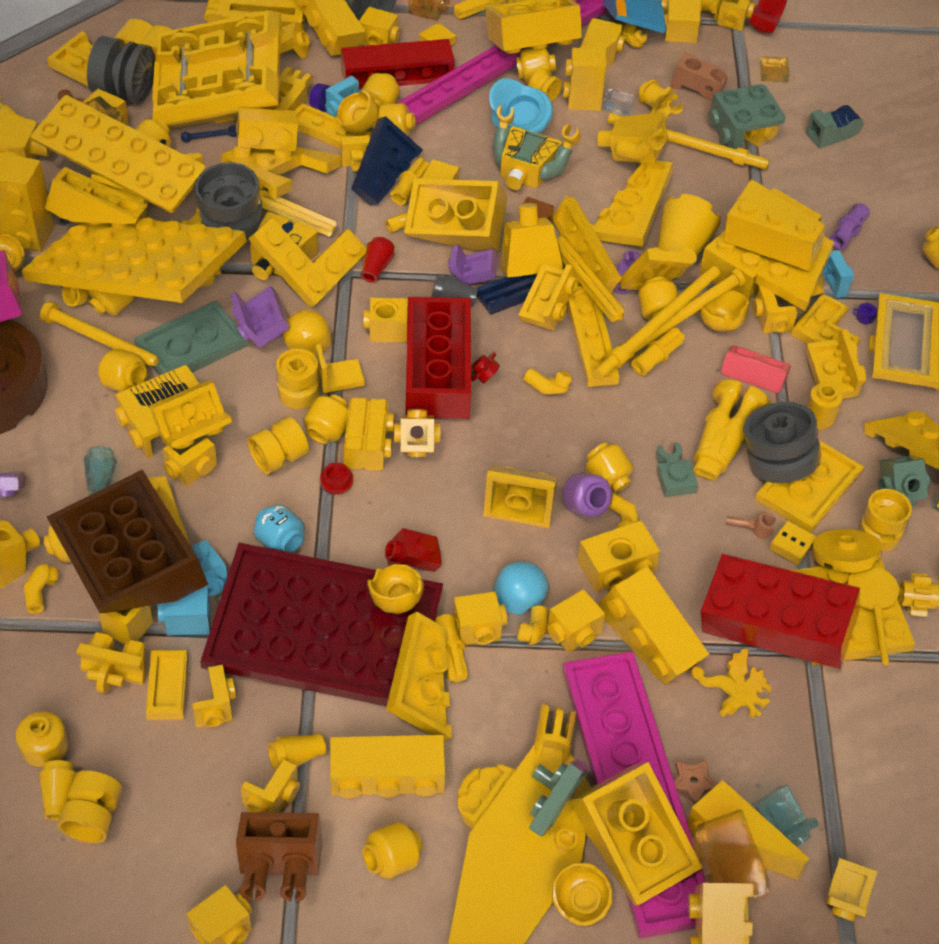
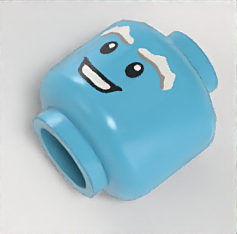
(279, 528)

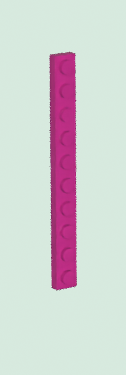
(477, 73)

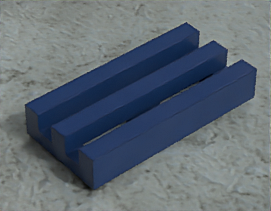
(504, 288)

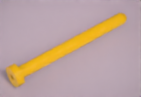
(51, 313)

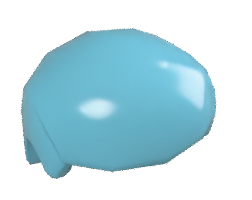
(521, 586)

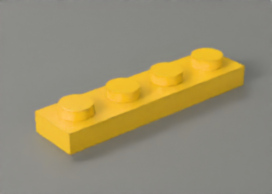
(578, 231)
(590, 337)

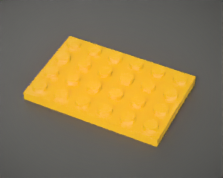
(136, 259)

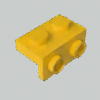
(548, 296)
(837, 364)
(190, 415)

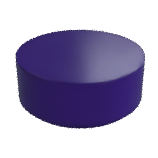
(318, 97)

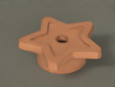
(693, 790)

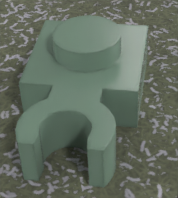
(675, 475)

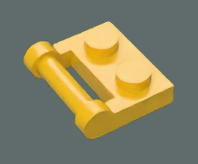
(657, 263)

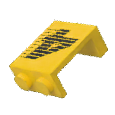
(134, 405)

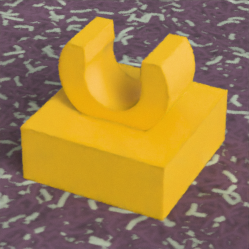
(353, 150)

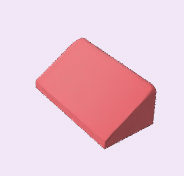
(755, 369)

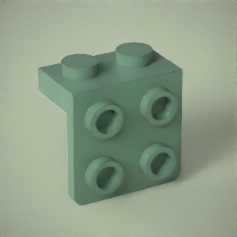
(743, 111)

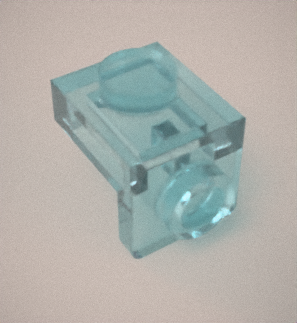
(785, 814)

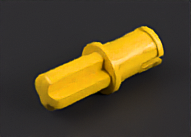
(403, 189)
(657, 351)
(456, 663)

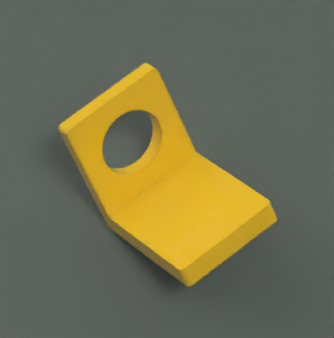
(338, 375)

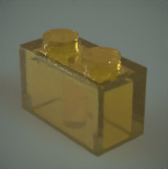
(731, 852)

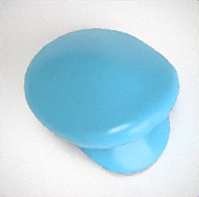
(530, 105)

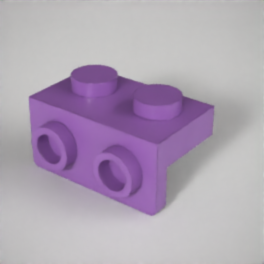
(260, 317)

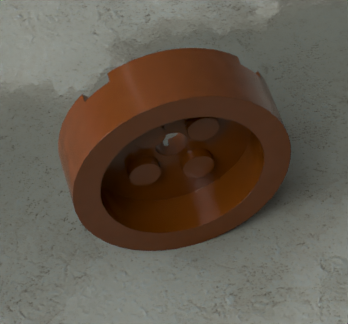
(21, 374)

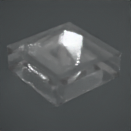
(618, 102)

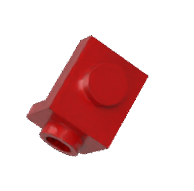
(767, 15)
(414, 550)

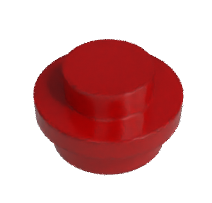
(336, 478)

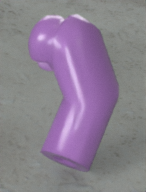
(629, 258)

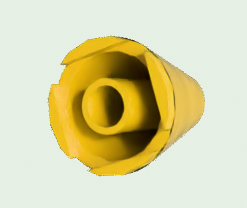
(688, 224)

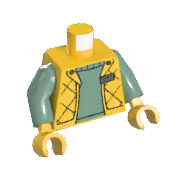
(529, 156)

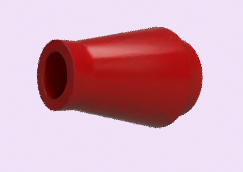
(377, 257)

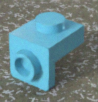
(338, 92)
(838, 274)
(212, 566)

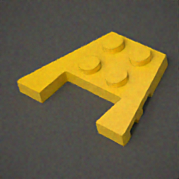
(270, 164)

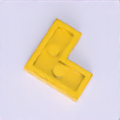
(821, 321)

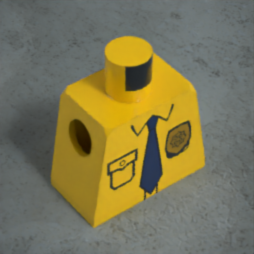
(302, 235)

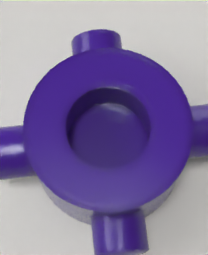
(865, 313)

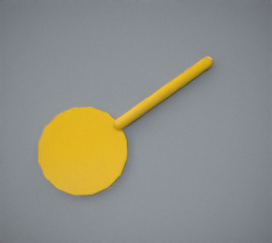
(877, 592)

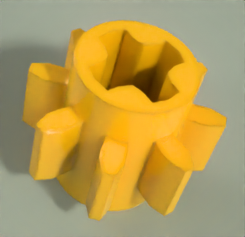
(918, 594)

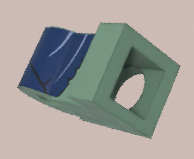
(833, 126)

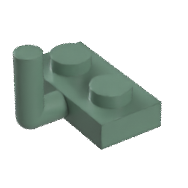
(563, 789)

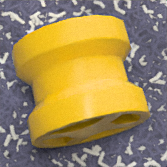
(544, 82)

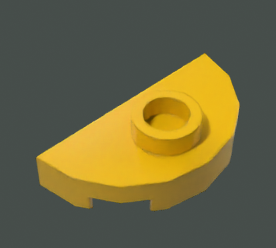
(480, 790)

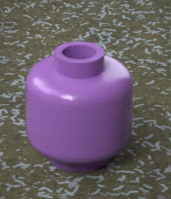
(587, 494)

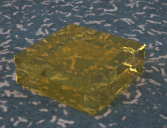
(774, 69)

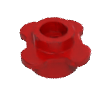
(484, 368)

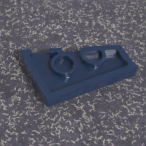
(384, 160)

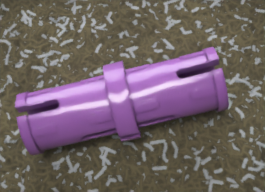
(850, 226)

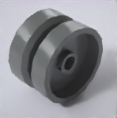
(782, 442)

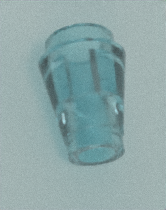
(99, 468)

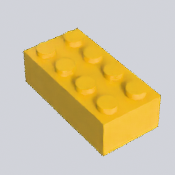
(728, 256)

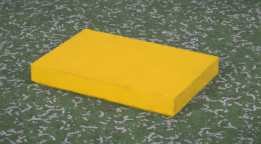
(813, 497)

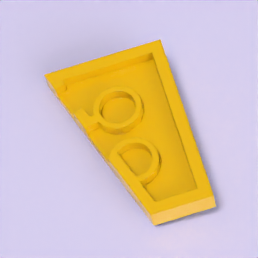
(418, 679)

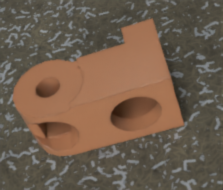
(699, 76)

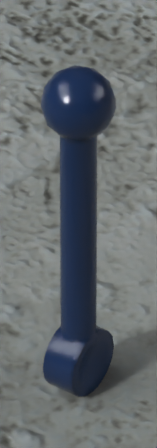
(231, 131)

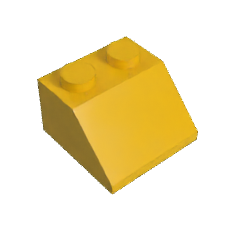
(520, 495)

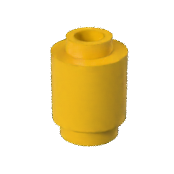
(825, 403)

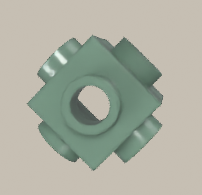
(906, 476)

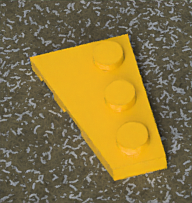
(793, 282)
(913, 431)

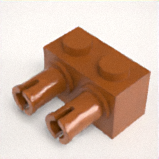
(278, 845)

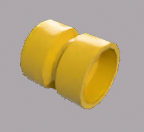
(297, 378)
(279, 444)
(886, 517)
(90, 807)

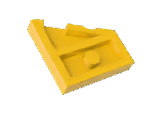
(72, 58)

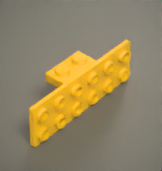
(118, 153)

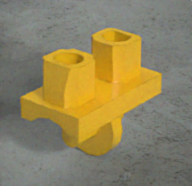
(112, 666)

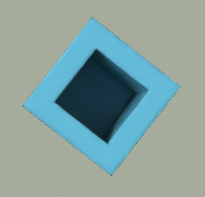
(187, 615)

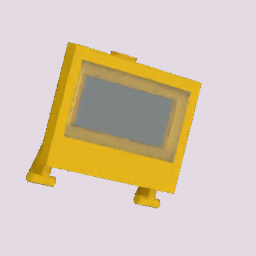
(906, 341)

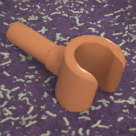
(761, 527)

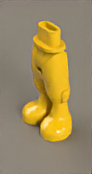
(723, 434)

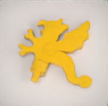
(739, 691)

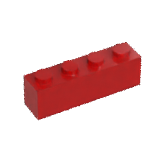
(407, 61)

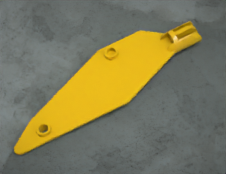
(506, 864)

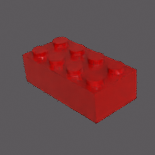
(439, 356)
(780, 610)

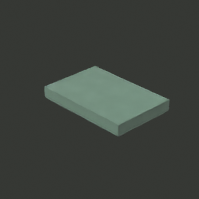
(193, 339)

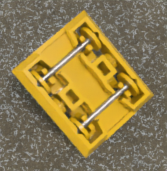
(216, 68)

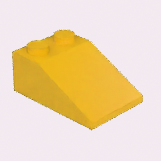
(457, 212)
(637, 832)

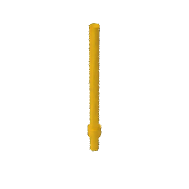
(739, 156)
(620, 354)

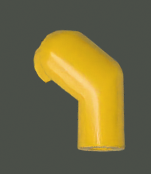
(625, 509)

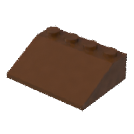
(127, 547)

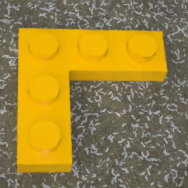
(307, 278)

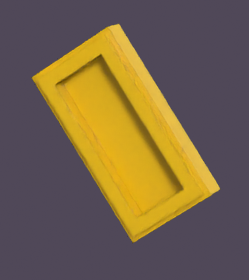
(167, 684)

